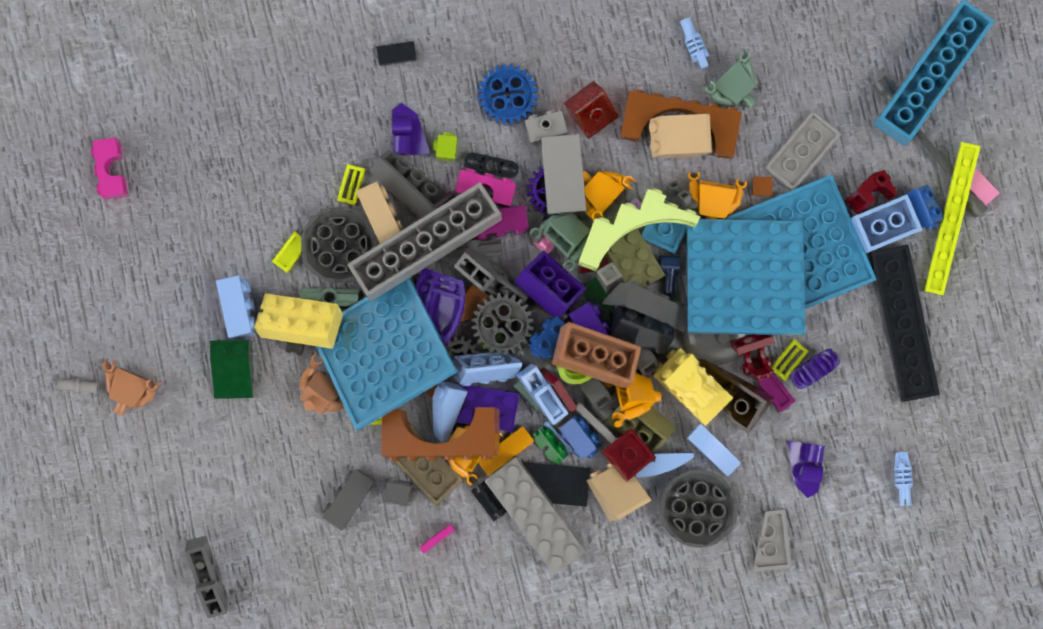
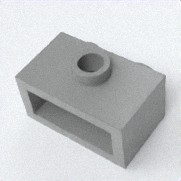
(545, 126)

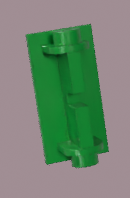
(545, 437)

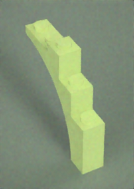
(629, 218)

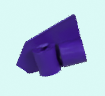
(407, 132)
(806, 466)

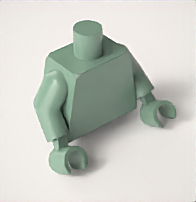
(734, 84)
(566, 234)

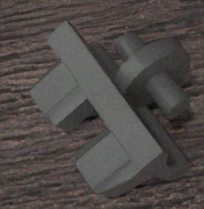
(679, 196)

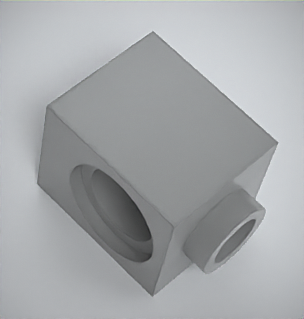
(609, 277)

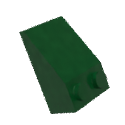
(232, 368)

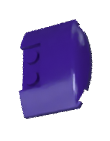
(443, 300)

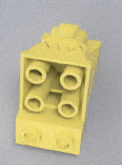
(691, 385)

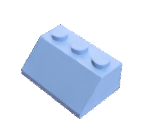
(485, 368)

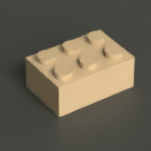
(379, 211)

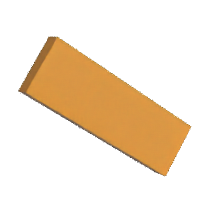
(507, 450)

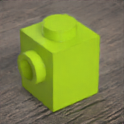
(446, 147)

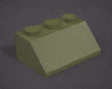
(651, 427)

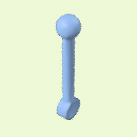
(547, 424)

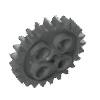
(489, 334)

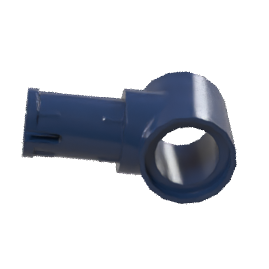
(670, 267)

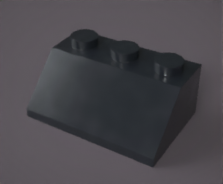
(641, 330)

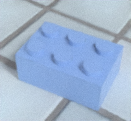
(886, 223)
(237, 306)

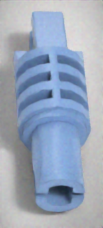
(694, 43)
(903, 477)

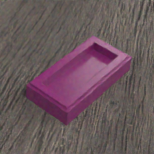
(776, 389)

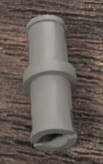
(78, 385)

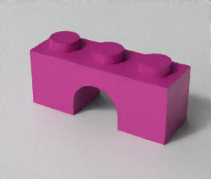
(105, 153)
(502, 189)

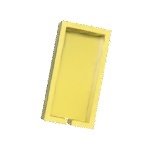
(298, 320)

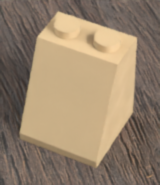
(680, 136)
(615, 494)

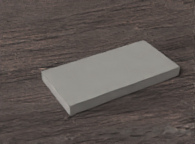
(802, 151)
(563, 174)

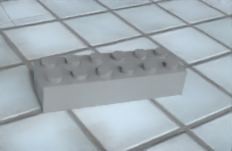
(535, 515)

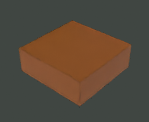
(762, 186)

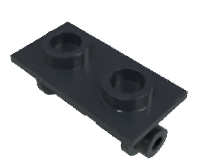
(488, 501)

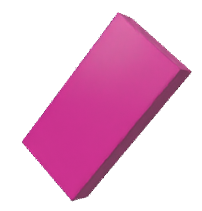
(437, 538)

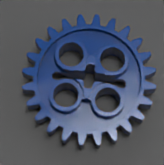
(505, 77)

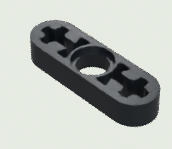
(504, 174)

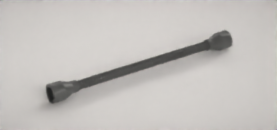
(975, 205)

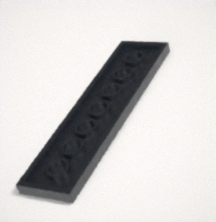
(904, 323)

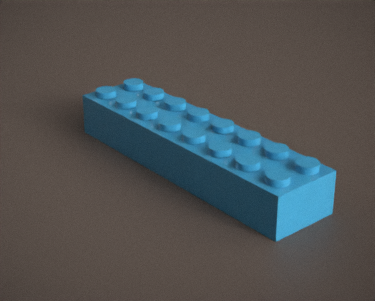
(933, 72)

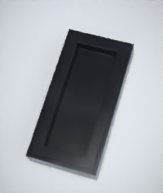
(396, 53)

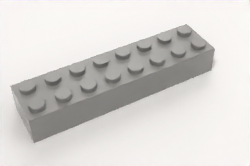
(425, 241)

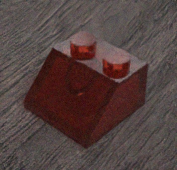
(591, 109)

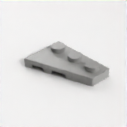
(773, 543)

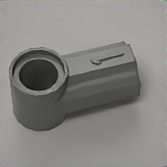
(604, 412)

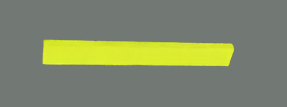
(952, 218)

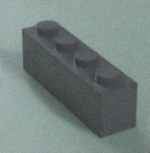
(409, 184)
(648, 303)

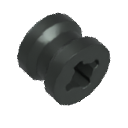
(295, 347)

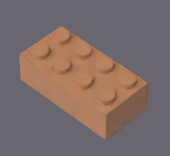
(596, 355)

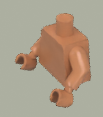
(128, 388)
(318, 390)

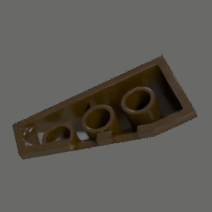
(748, 401)

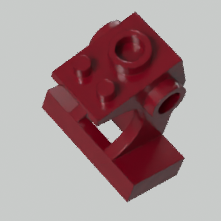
(862, 196)
(759, 367)

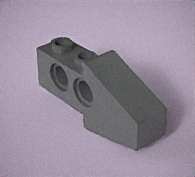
(488, 275)
(206, 576)

